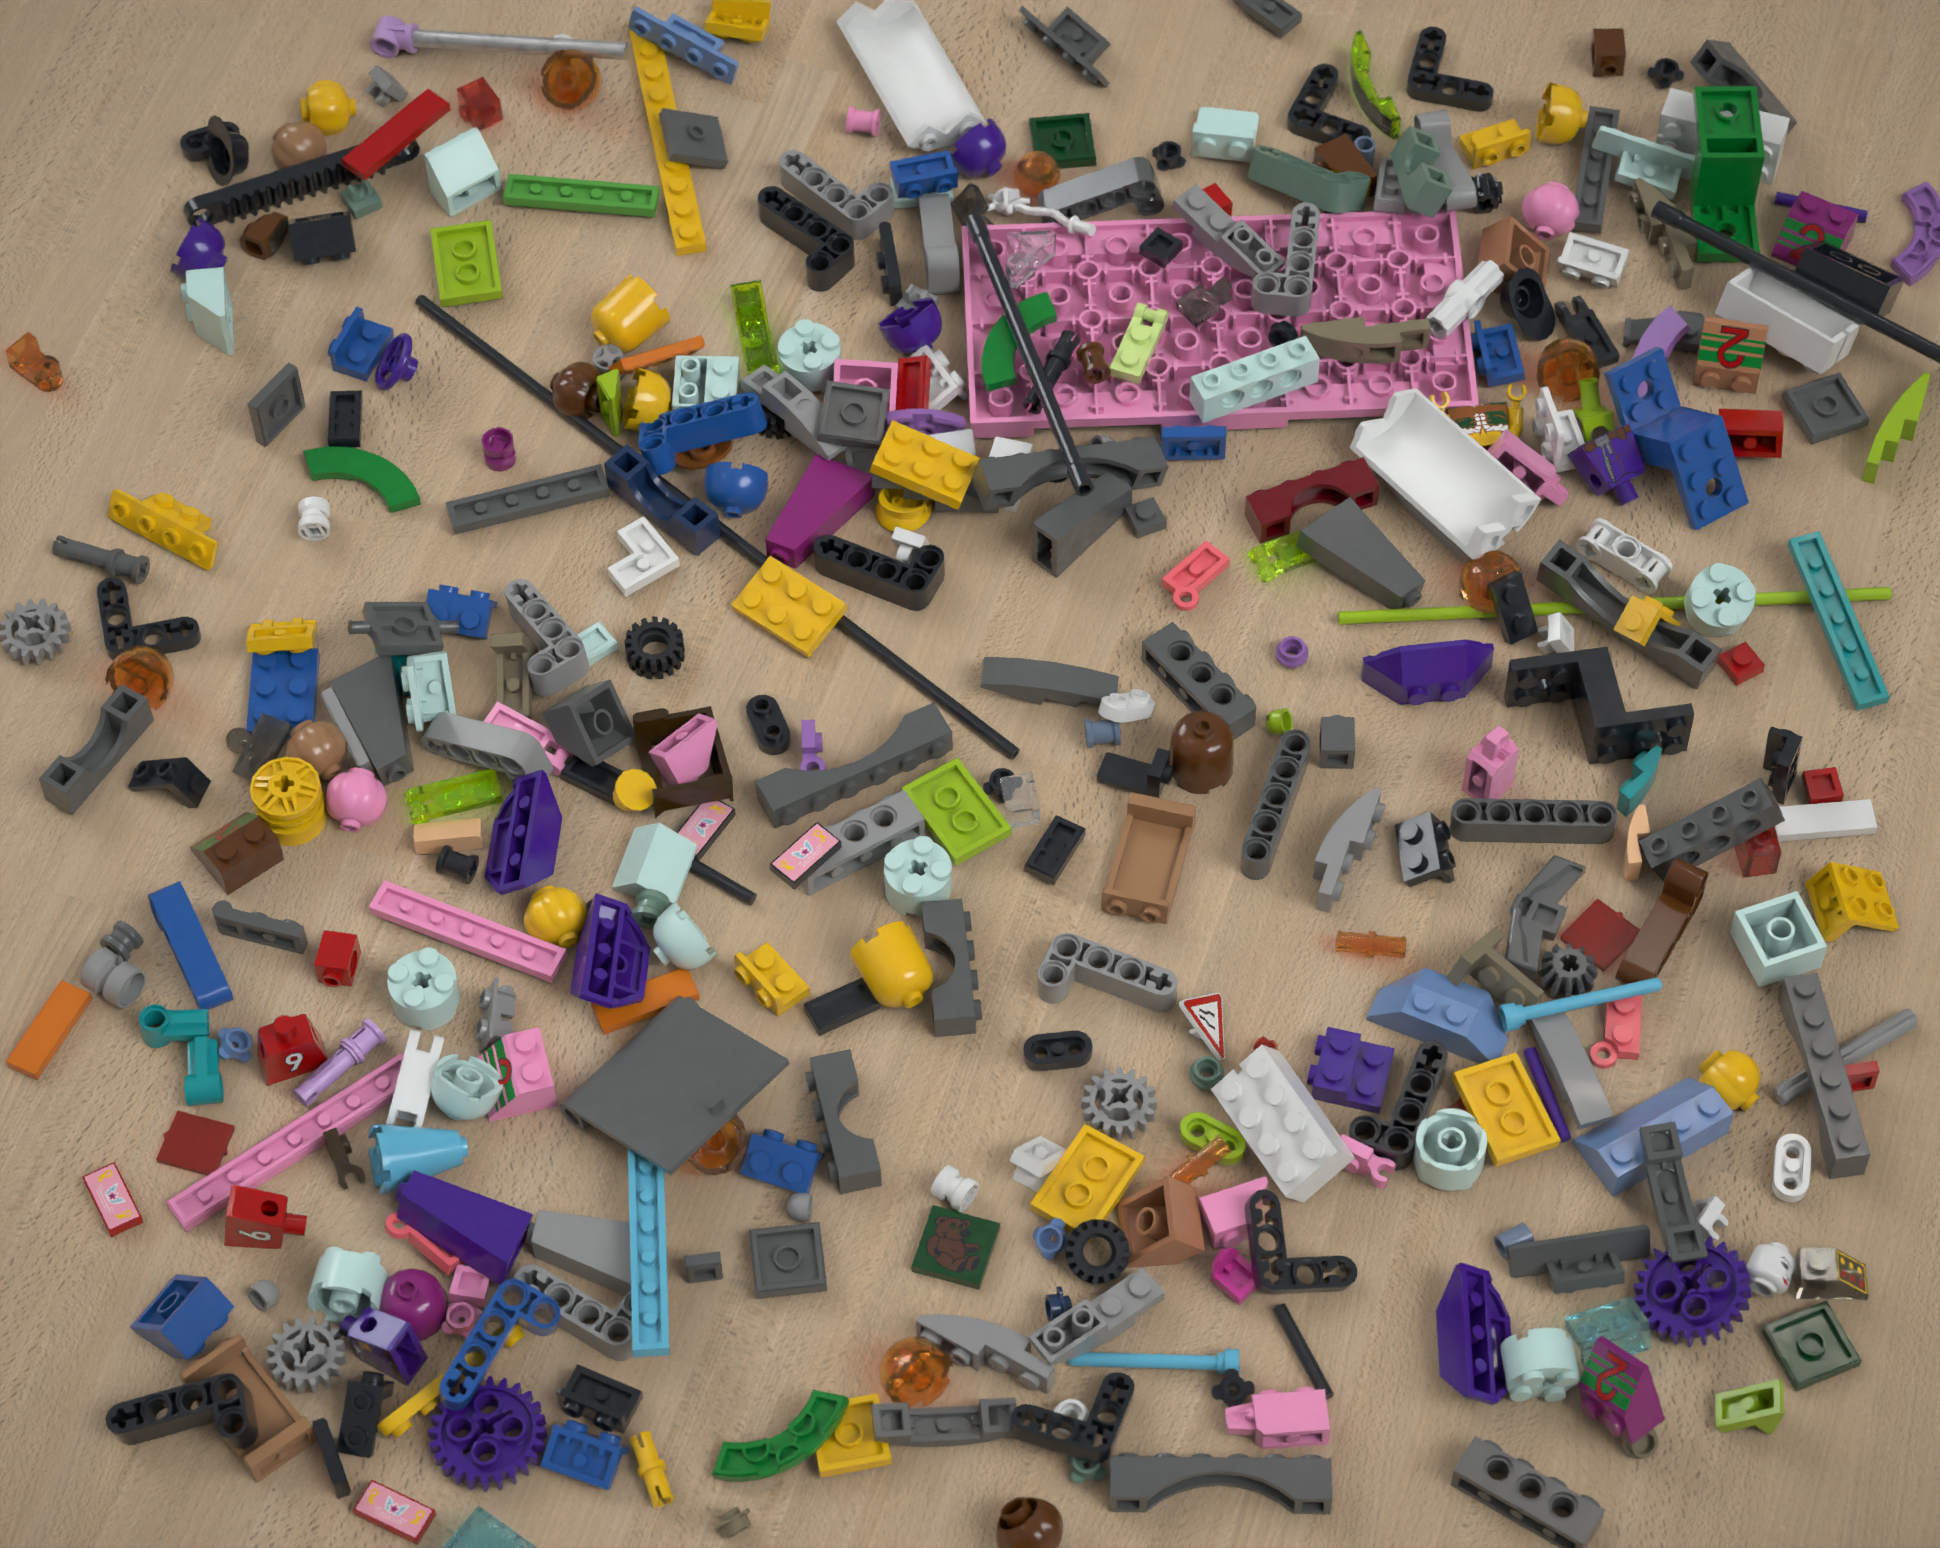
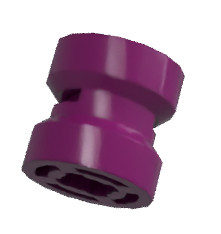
(498, 449)

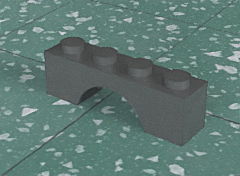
(1724, 66)
(120, 725)
(945, 933)
(853, 1157)

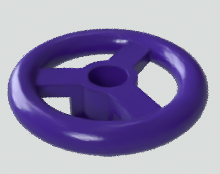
(398, 361)

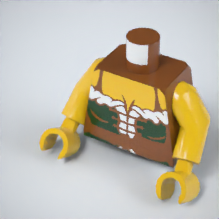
(1489, 420)

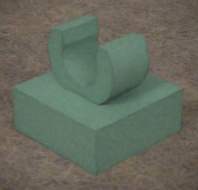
(361, 199)

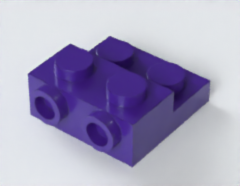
(1350, 1071)

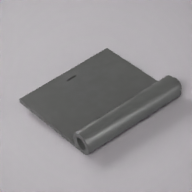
(674, 1084)

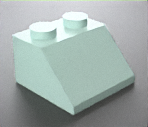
(210, 306)

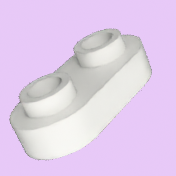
(1127, 706)
(1791, 1170)

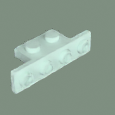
(1645, 159)

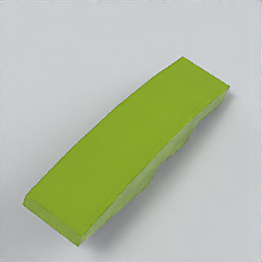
(1898, 424)

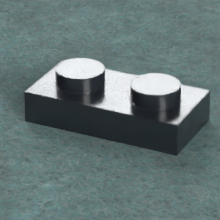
(1513, 607)

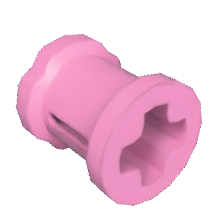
(863, 121)

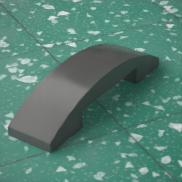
(1670, 1193)
(942, 1425)

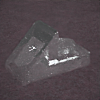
(1028, 253)

